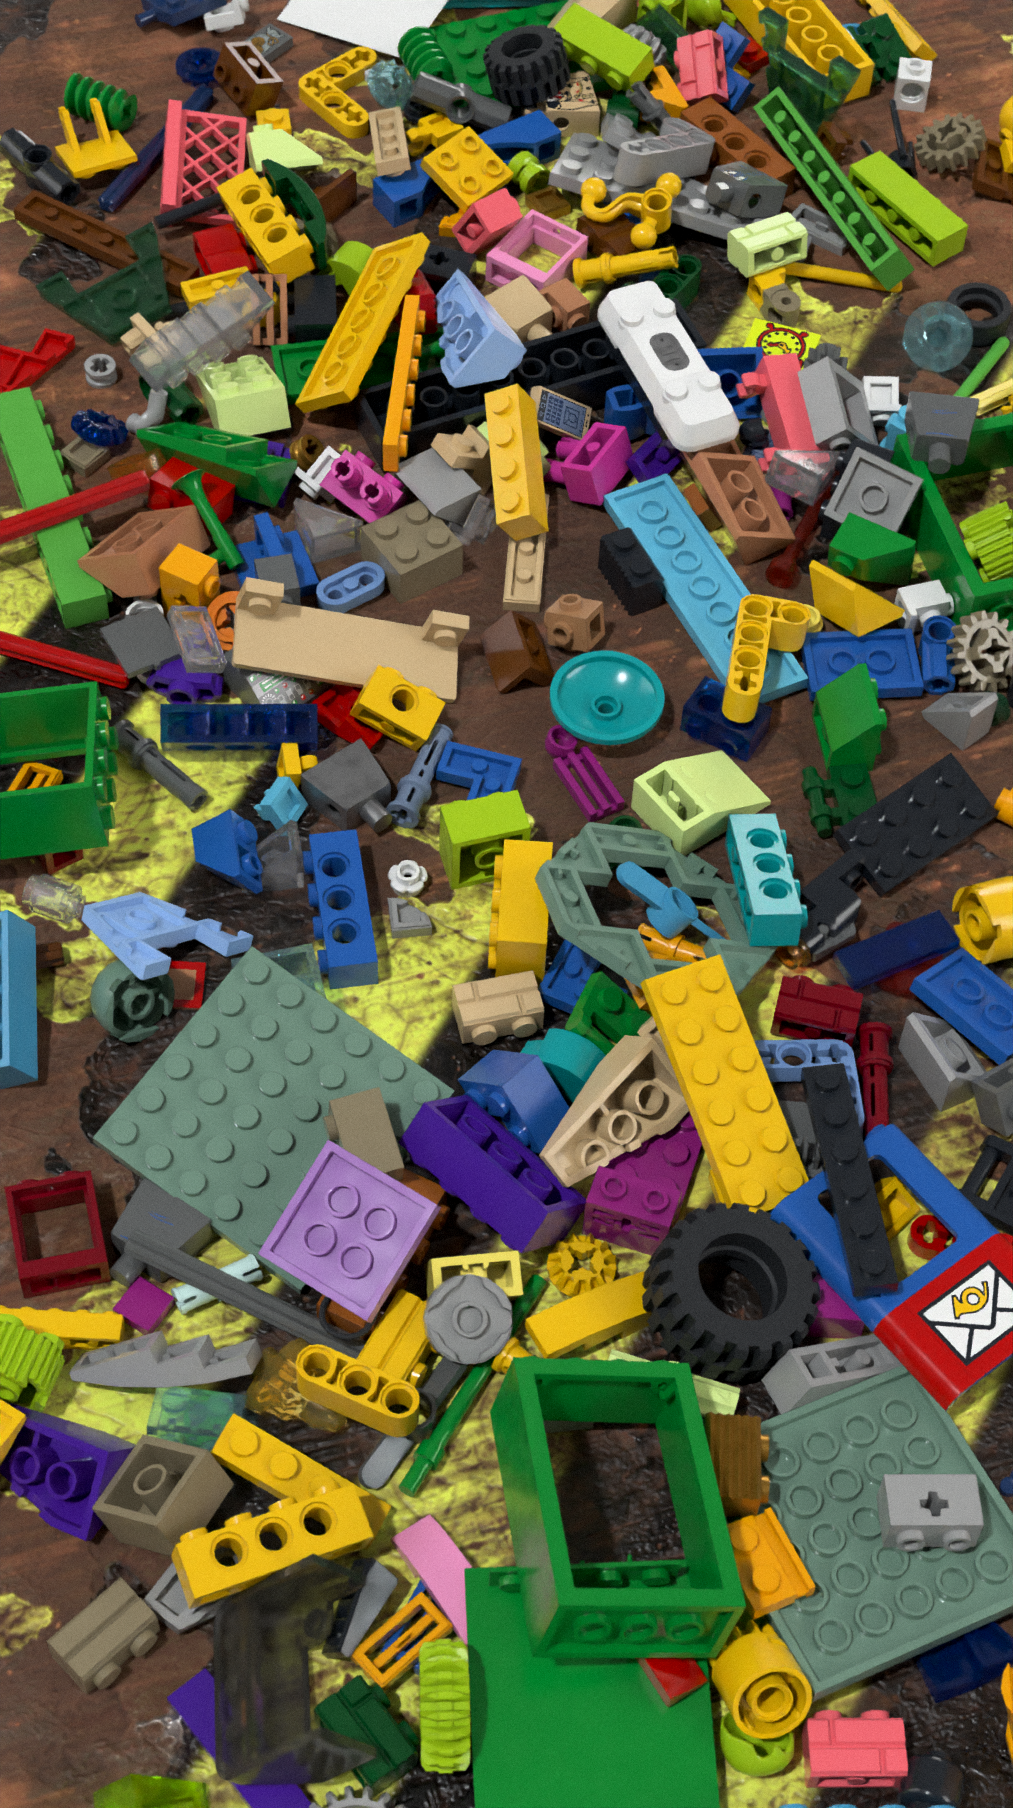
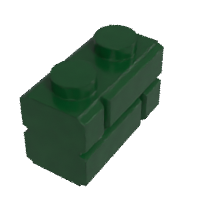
(362, 1714)

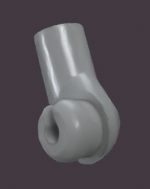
(152, 416)

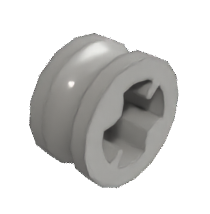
(100, 379)

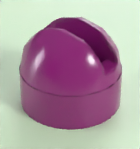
(566, 743)

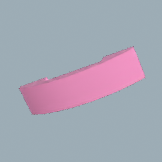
(439, 1566)

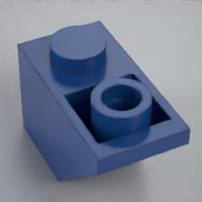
(229, 850)

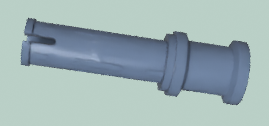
(406, 797)

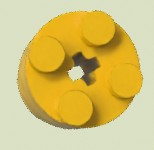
(986, 919)

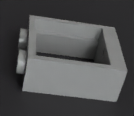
(835, 406)

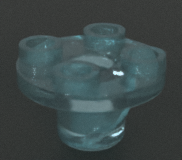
(938, 336)

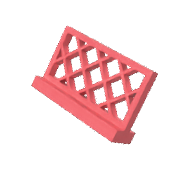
(175, 157)

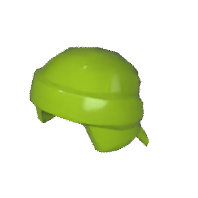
(709, 12)

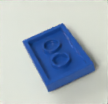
(887, 653)
(971, 1001)

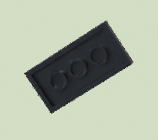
(916, 824)

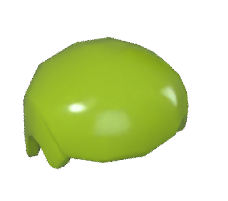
(754, 1755)

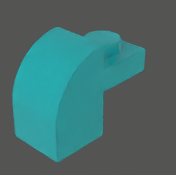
(567, 1059)

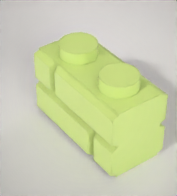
(767, 244)

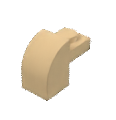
(467, 452)

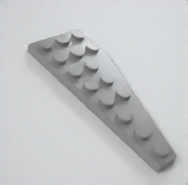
(591, 157)

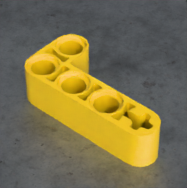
(759, 625)

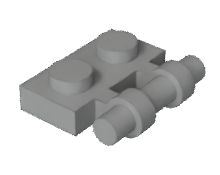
(620, 130)

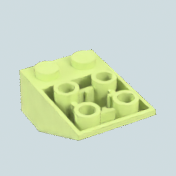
(244, 396)
(694, 797)

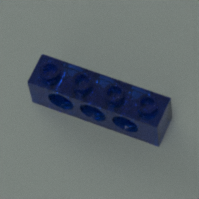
(237, 727)

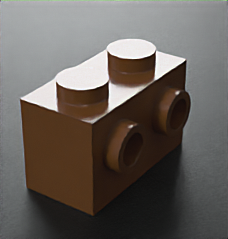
(247, 77)

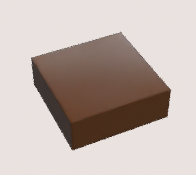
(701, 507)

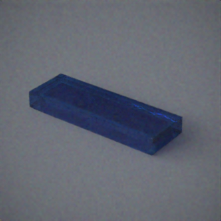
(896, 949)

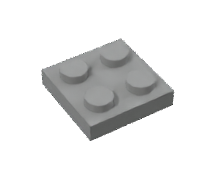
(874, 491)

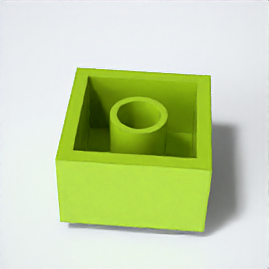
(476, 832)

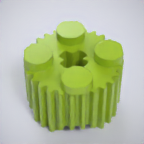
(991, 541)
(28, 1363)

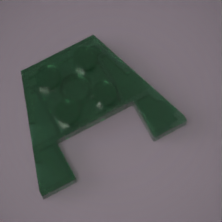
(811, 92)
(111, 302)

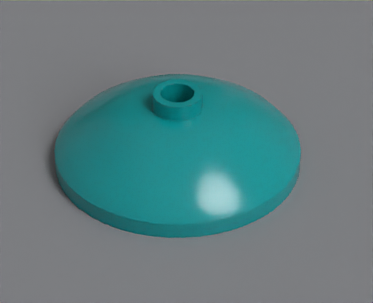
(606, 697)

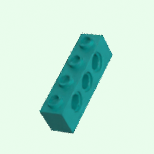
(764, 880)

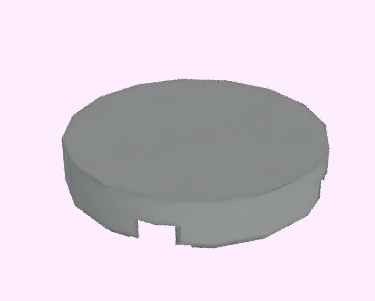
(468, 1319)

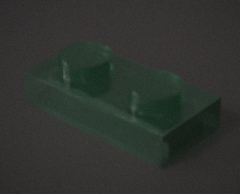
(663, 27)

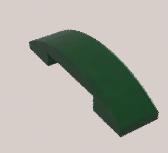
(295, 191)

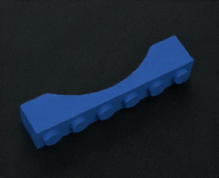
(408, 195)

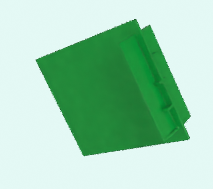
(579, 1725)

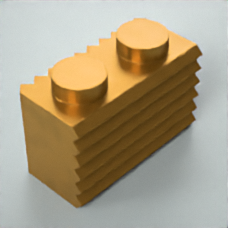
(737, 1457)

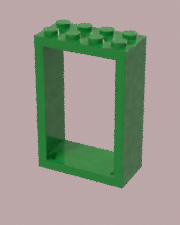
(936, 533)
(55, 725)
(613, 1620)

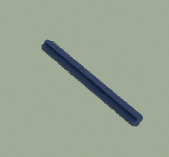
(148, 156)

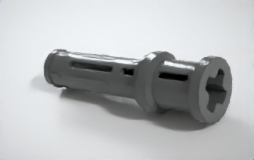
(145, 755)

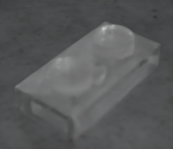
(196, 639)

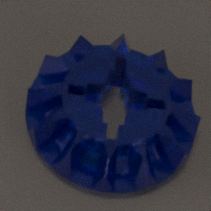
(190, 63)
(99, 428)

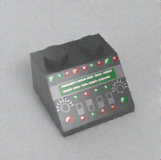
(270, 688)

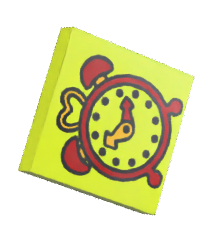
(781, 339)

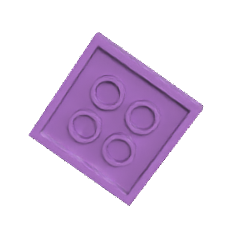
(349, 1231)

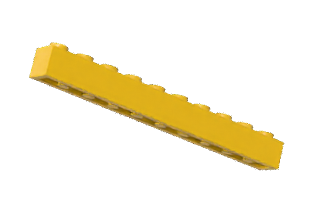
(76, 1329)

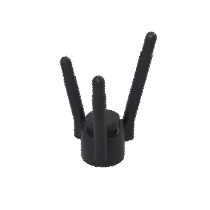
(903, 159)

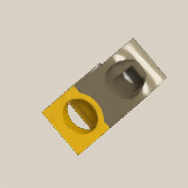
(774, 298)

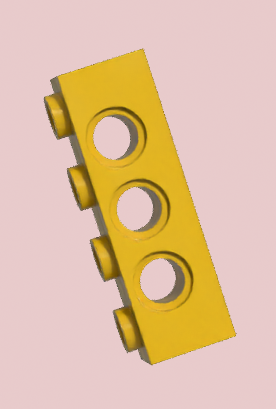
(266, 226)
(207, 1580)

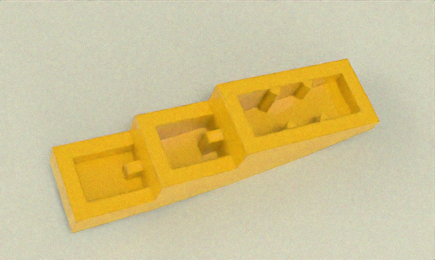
(590, 1317)

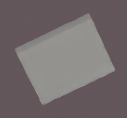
(442, 489)
(940, 1059)

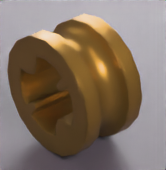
(306, 451)

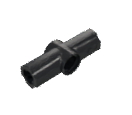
(39, 167)

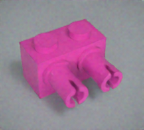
(591, 464)
(362, 488)

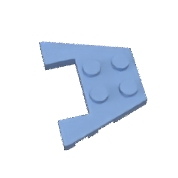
(141, 924)

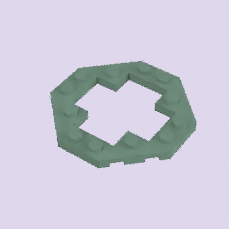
(586, 862)

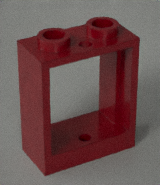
(63, 1270)

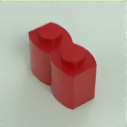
(222, 250)

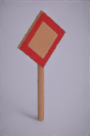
(188, 984)

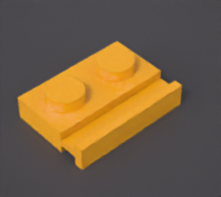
(767, 1564)

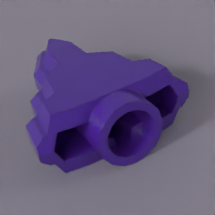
(185, 687)

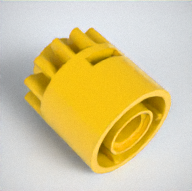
(761, 1682)

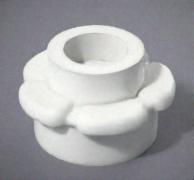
(406, 886)

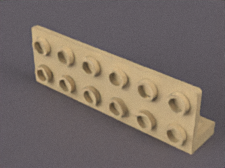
(340, 645)

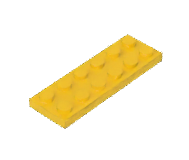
(363, 323)
(725, 1084)

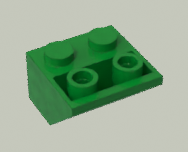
(849, 719)

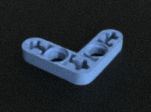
(822, 1050)

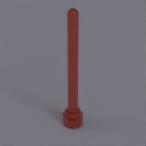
(783, 568)

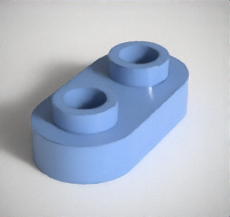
(347, 589)

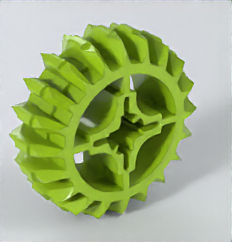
(444, 1706)

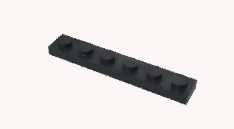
(849, 1180)

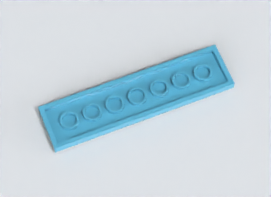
(697, 577)

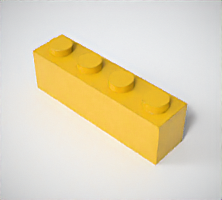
(516, 462)

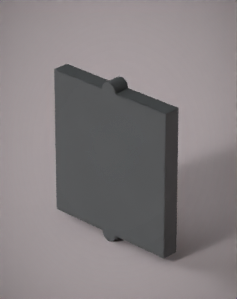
(141, 642)

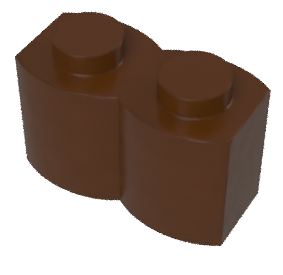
(608, 237)

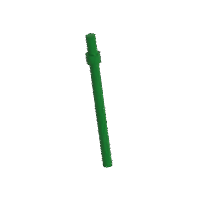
(431, 1450)

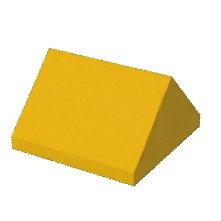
(849, 602)

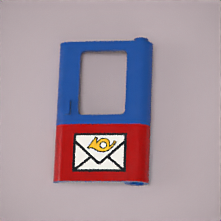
(950, 1315)

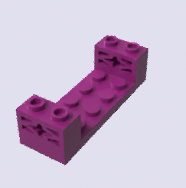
(643, 1190)

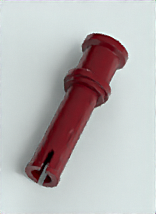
(875, 1067)

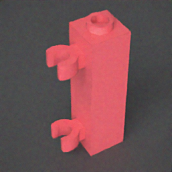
(782, 404)

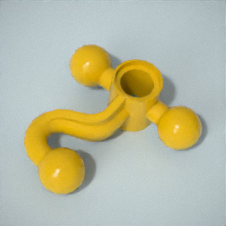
(652, 207)

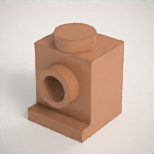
(568, 305)

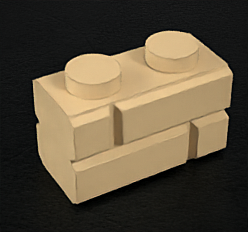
(498, 1007)

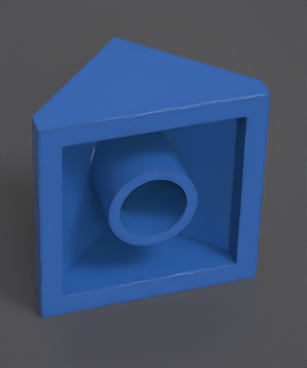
(730, 365)

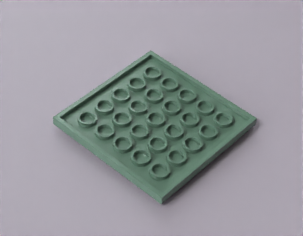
(243, 1098)
(871, 1599)

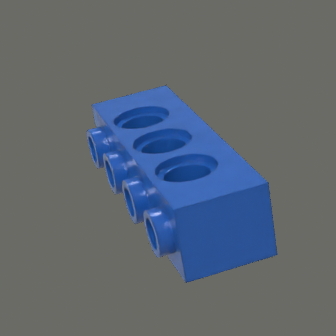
(355, 961)

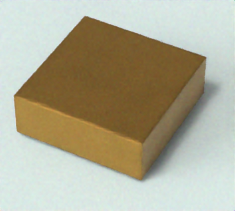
(548, 202)

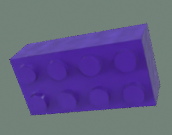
(492, 1173)

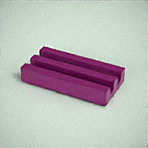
(587, 758)

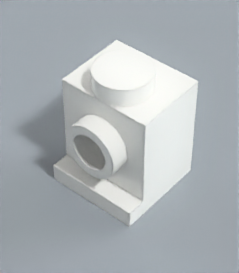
(921, 603)

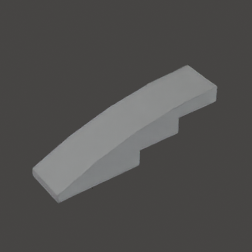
(154, 1364)

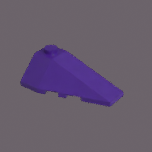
(63, 1469)

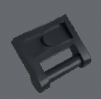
(999, 1207)

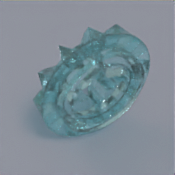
(383, 91)

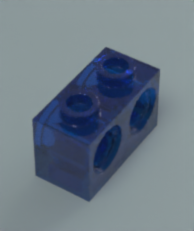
(705, 721)

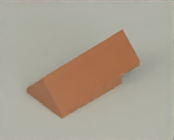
(740, 500)

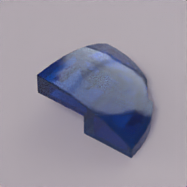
(966, 1661)

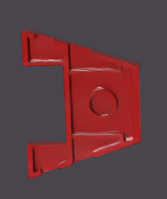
(23, 368)

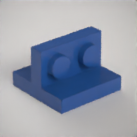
(272, 542)

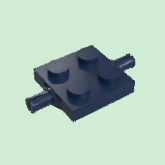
(174, 11)

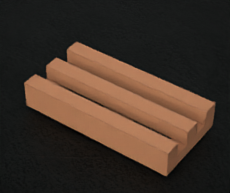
(270, 340)

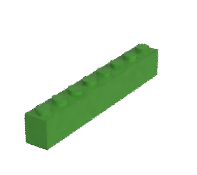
(834, 189)
(39, 481)

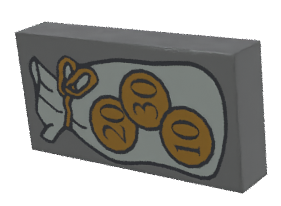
(271, 42)

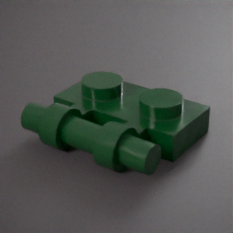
(883, 44)
(849, 789)

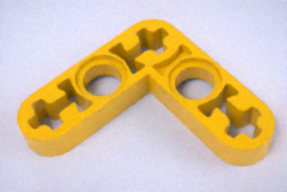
(350, 117)

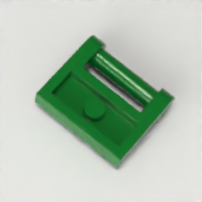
(608, 1009)

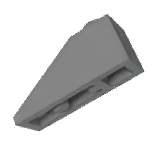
(825, 1368)

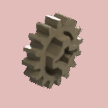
(950, 142)
(982, 633)

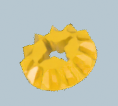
(579, 1281)

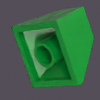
(871, 552)

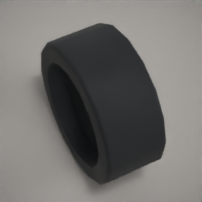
(989, 299)

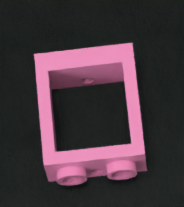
(535, 228)

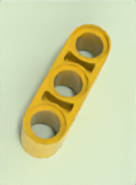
(347, 1372)

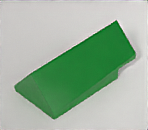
(226, 455)

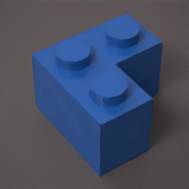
(520, 1093)

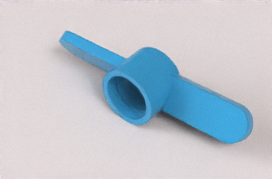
(669, 908)

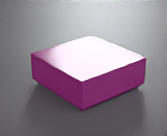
(144, 1306)

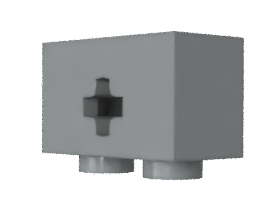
(929, 1511)

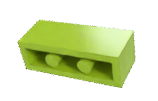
(604, 48)

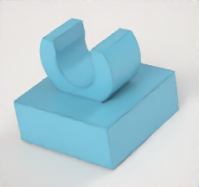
(281, 803)

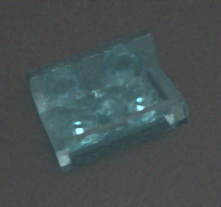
(192, 1415)

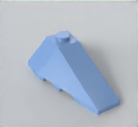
(475, 337)

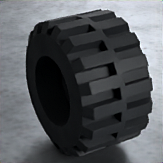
(527, 65)

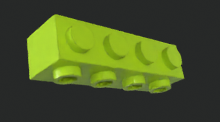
(908, 208)

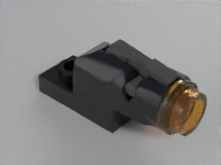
(830, 912)

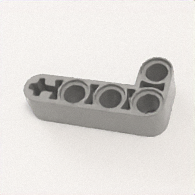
(676, 150)

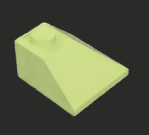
(279, 147)

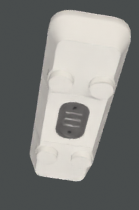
(666, 368)

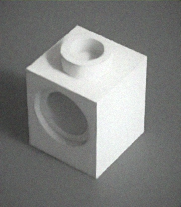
(912, 84)

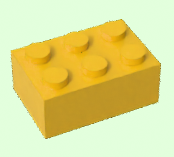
(519, 910)

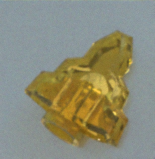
(276, 1390)

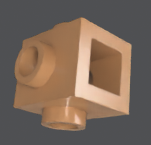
(575, 623)

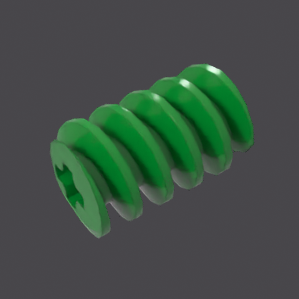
(423, 53)
(116, 105)

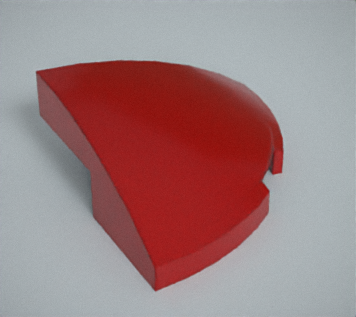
(334, 711)

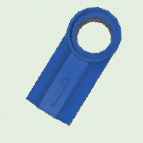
(933, 651)

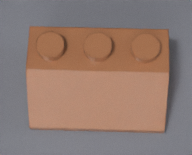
(133, 553)

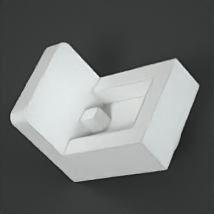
(227, 16)
(882, 397)
(316, 474)

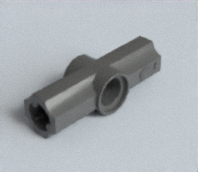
(441, 94)

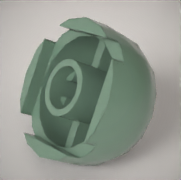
(130, 1005)

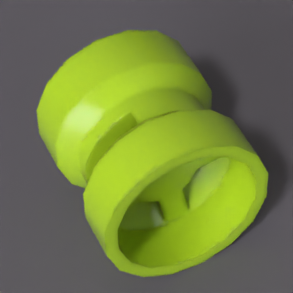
(528, 172)

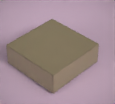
(84, 456)

